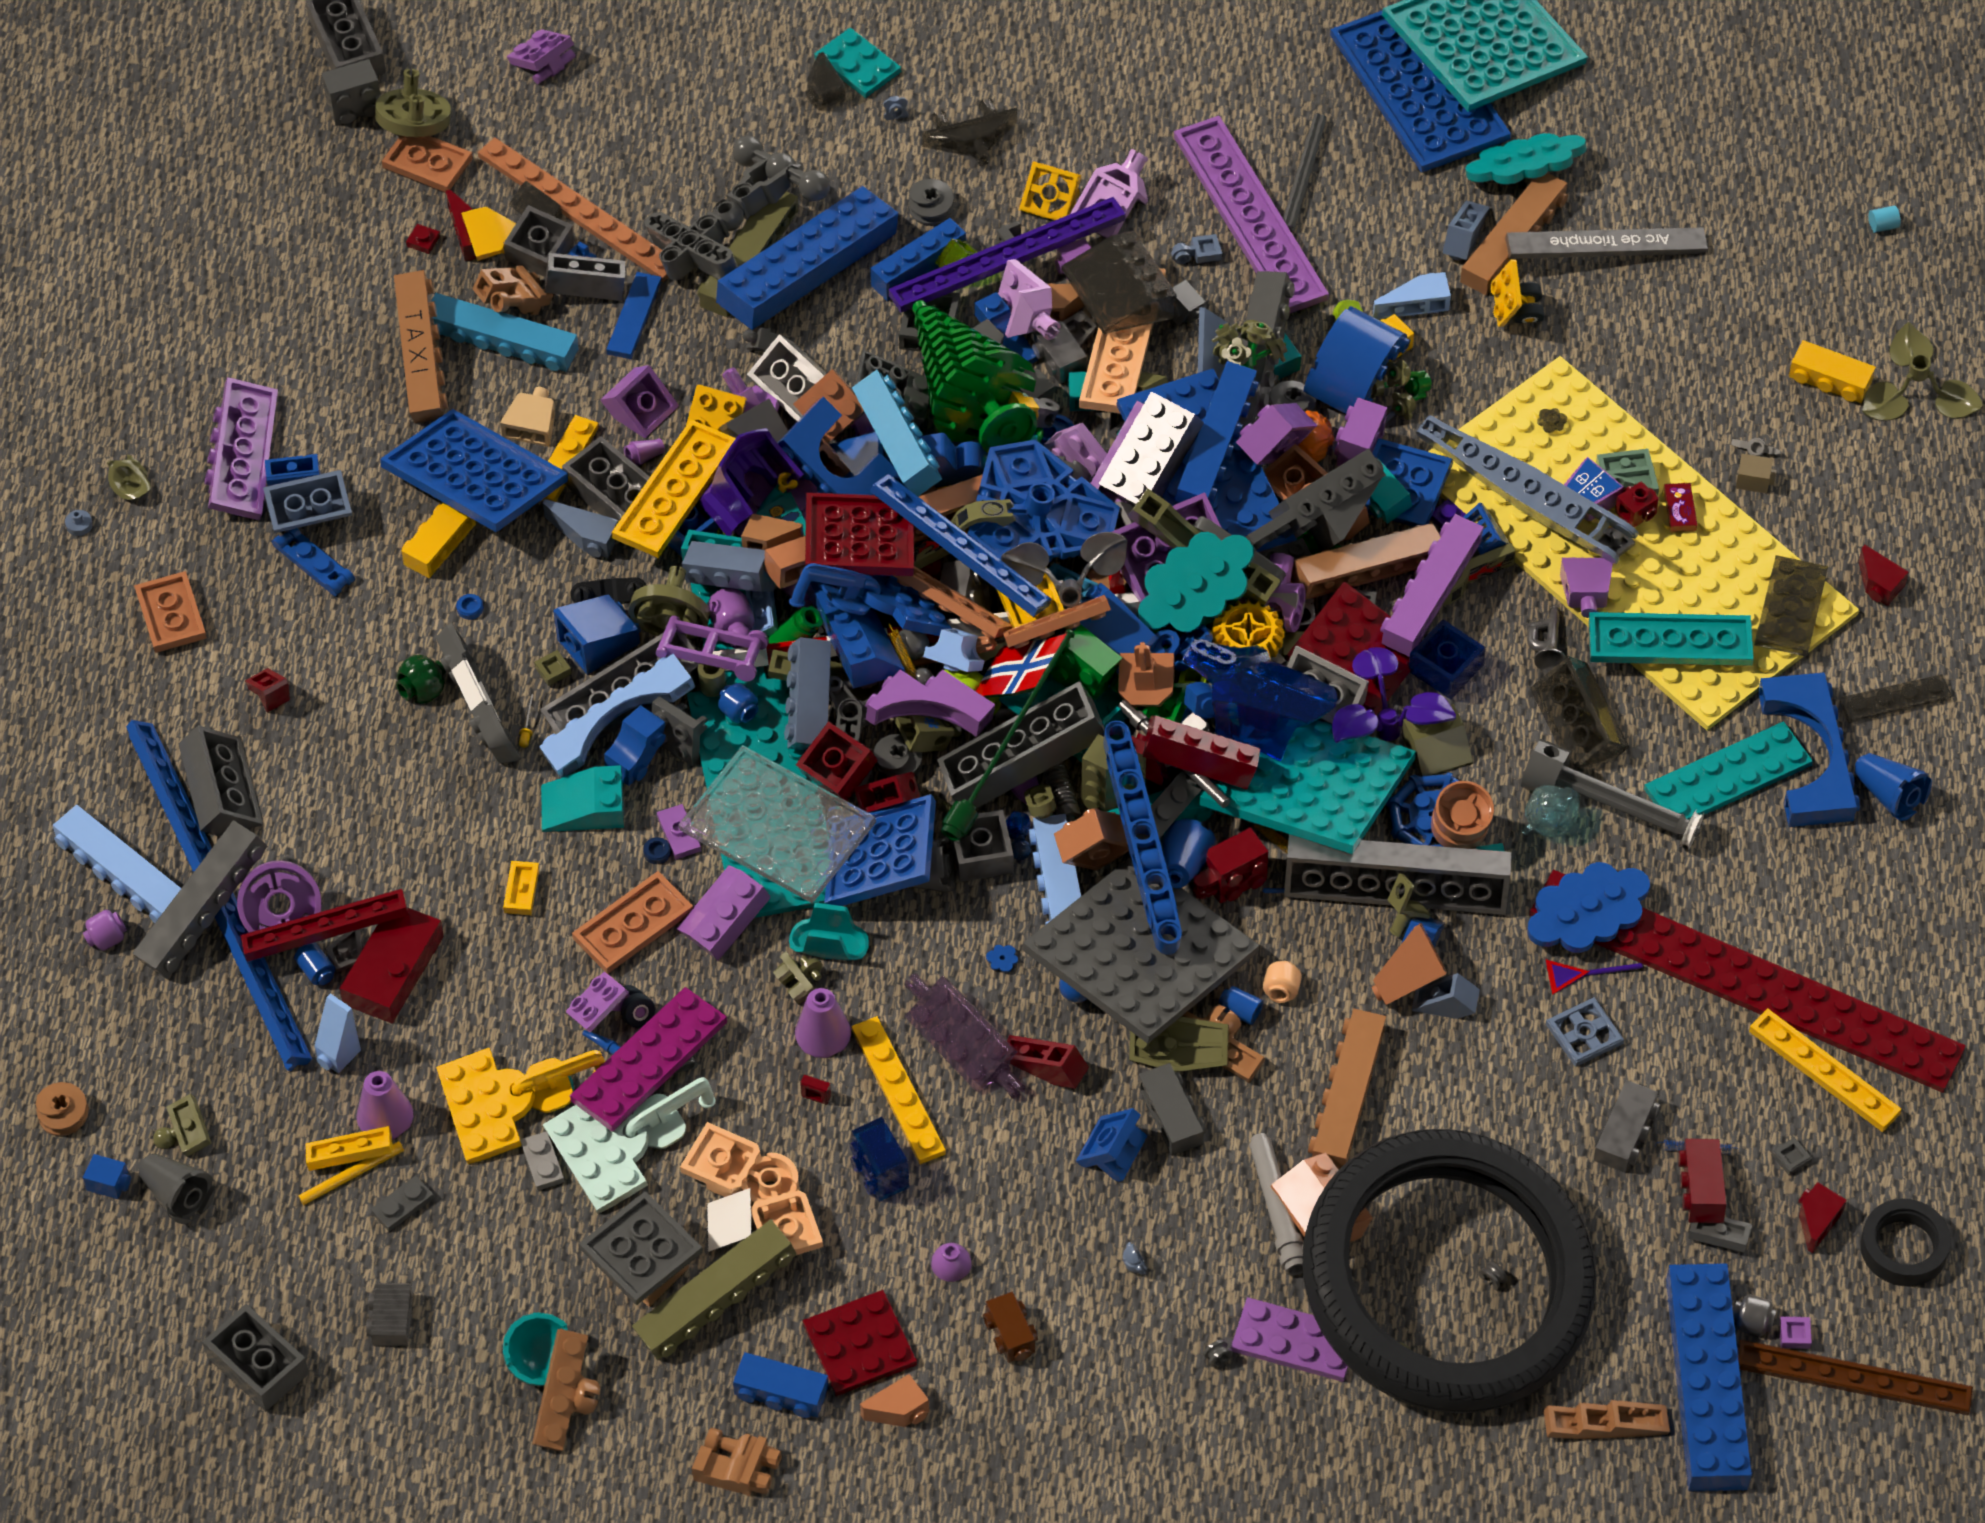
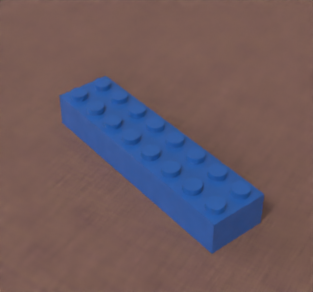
(806, 257)
(1708, 1377)

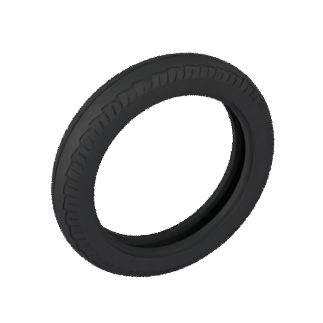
(1394, 1367)

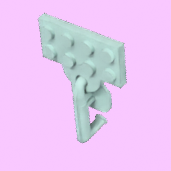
(607, 1159)

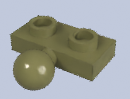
(187, 1127)

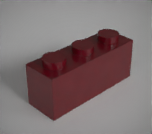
(1702, 1180)

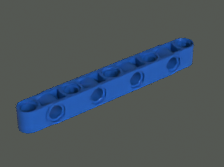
(1145, 854)

